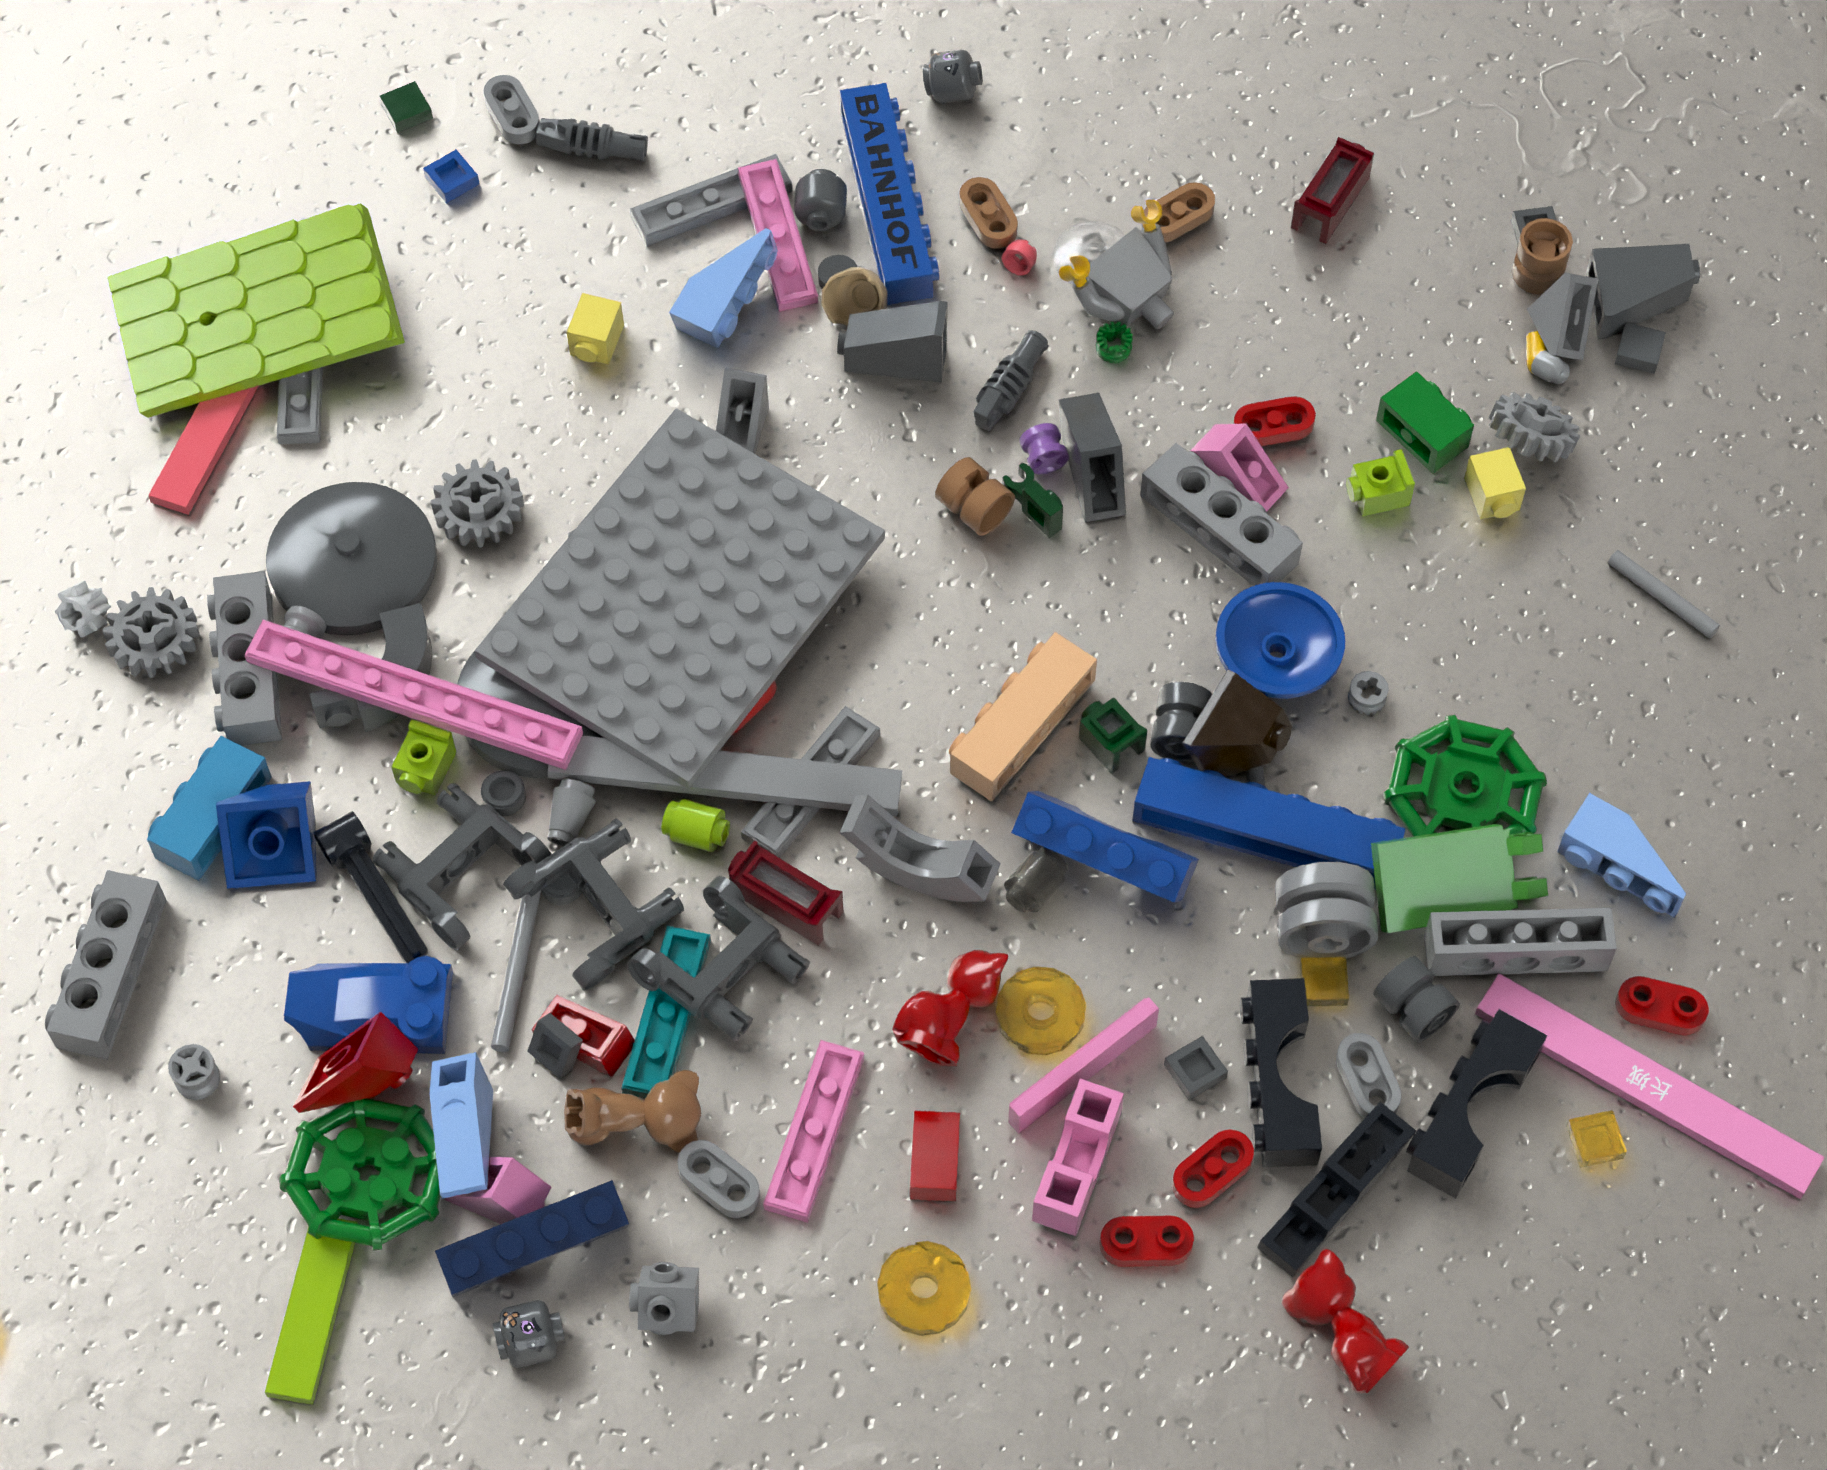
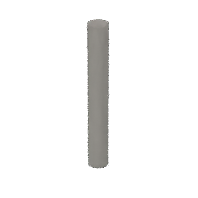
(1663, 594)

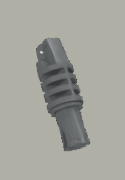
(603, 141)
(1009, 380)

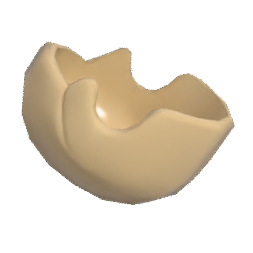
(851, 293)

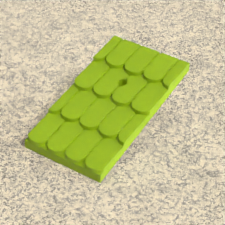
(254, 309)

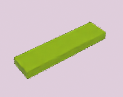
(309, 1319)

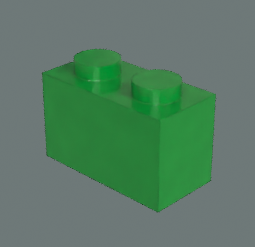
(1425, 422)

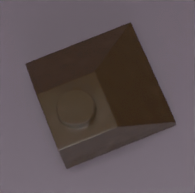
(1237, 729)

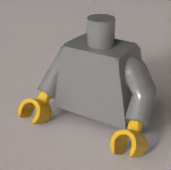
(1128, 276)

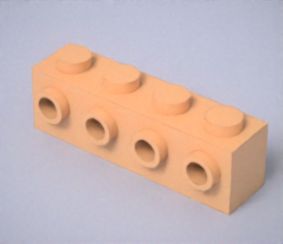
(1022, 715)

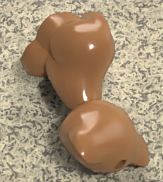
(667, 1112)

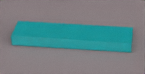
(663, 1019)

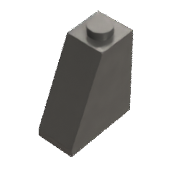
(1639, 283)
(897, 342)
(1093, 456)

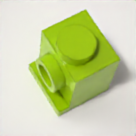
(1381, 484)
(436, 753)

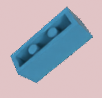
(189, 830)

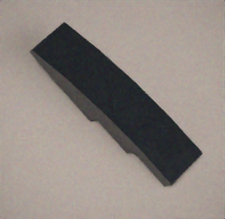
(1336, 1189)

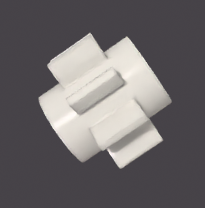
(82, 609)

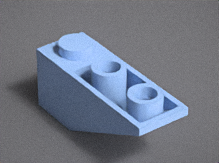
(718, 292)
(1617, 850)
(461, 1123)

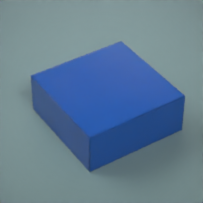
(451, 176)

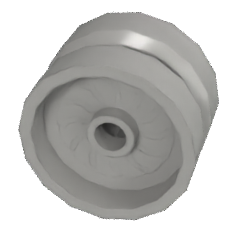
(1326, 910)

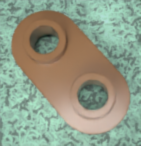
(1176, 211)
(989, 216)

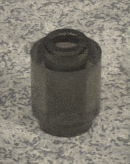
(1035, 880)

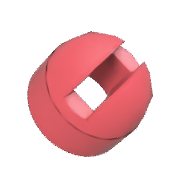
(1016, 265)

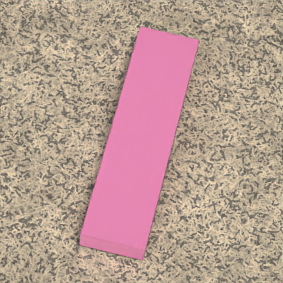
(772, 210)
(1083, 1064)
(813, 1131)

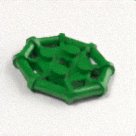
(1461, 762)
(342, 1182)

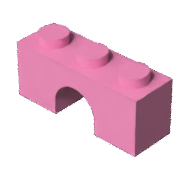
(1079, 1157)

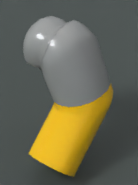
(1542, 363)

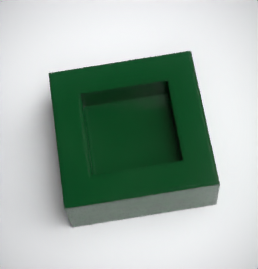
(406, 107)

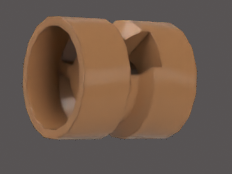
(1541, 255)
(979, 500)

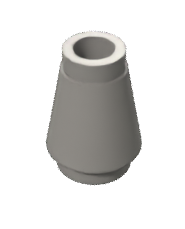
(569, 810)

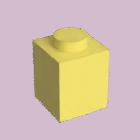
(595, 329)
(1495, 483)

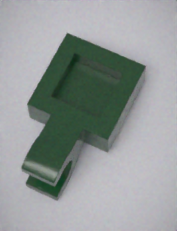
(1039, 505)

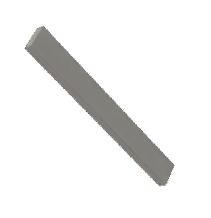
(740, 777)

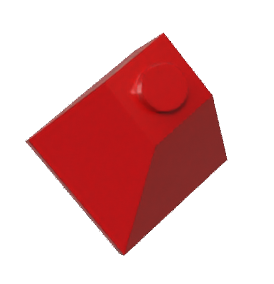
(359, 1066)

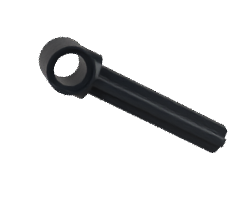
(347, 847)

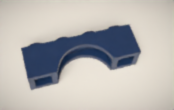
(532, 1238)

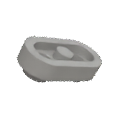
(513, 112)
(1370, 1079)
(720, 1180)

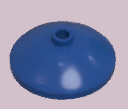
(1284, 621)

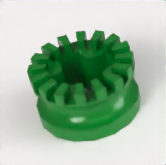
(1109, 333)

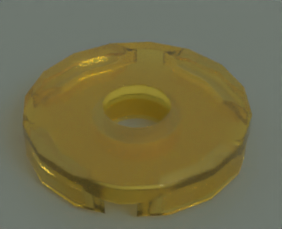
(1043, 986)
(919, 1314)

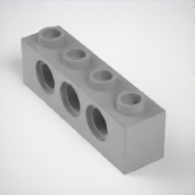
(1226, 538)
(257, 717)
(1520, 941)
(95, 1028)

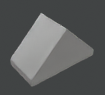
(1565, 315)
(743, 407)

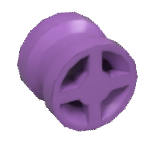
(1044, 448)

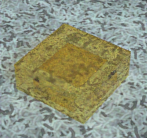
(1325, 981)
(1596, 1138)

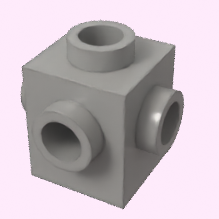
(666, 1298)

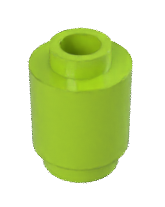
(695, 825)

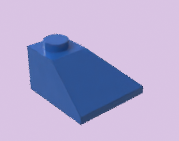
(268, 836)

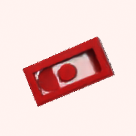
(604, 1039)
(934, 1156)

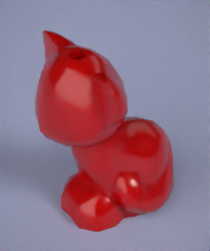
(933, 1020)
(1325, 1297)

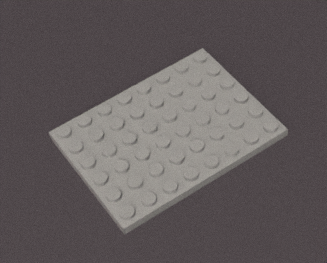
(680, 597)

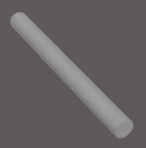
(515, 973)

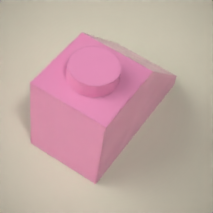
(1237, 455)
(509, 1193)

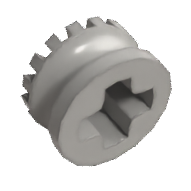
(1374, 702)

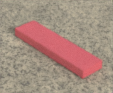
(199, 451)

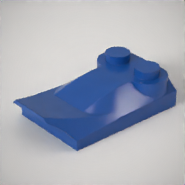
(338, 998)

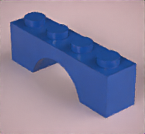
(1105, 847)

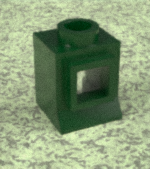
(1109, 731)

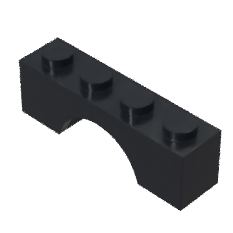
(1501, 1058)
(1286, 1125)

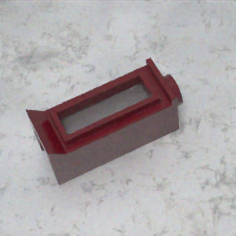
(1334, 187)
(784, 892)

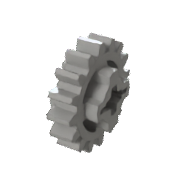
(1534, 427)
(477, 503)
(151, 632)

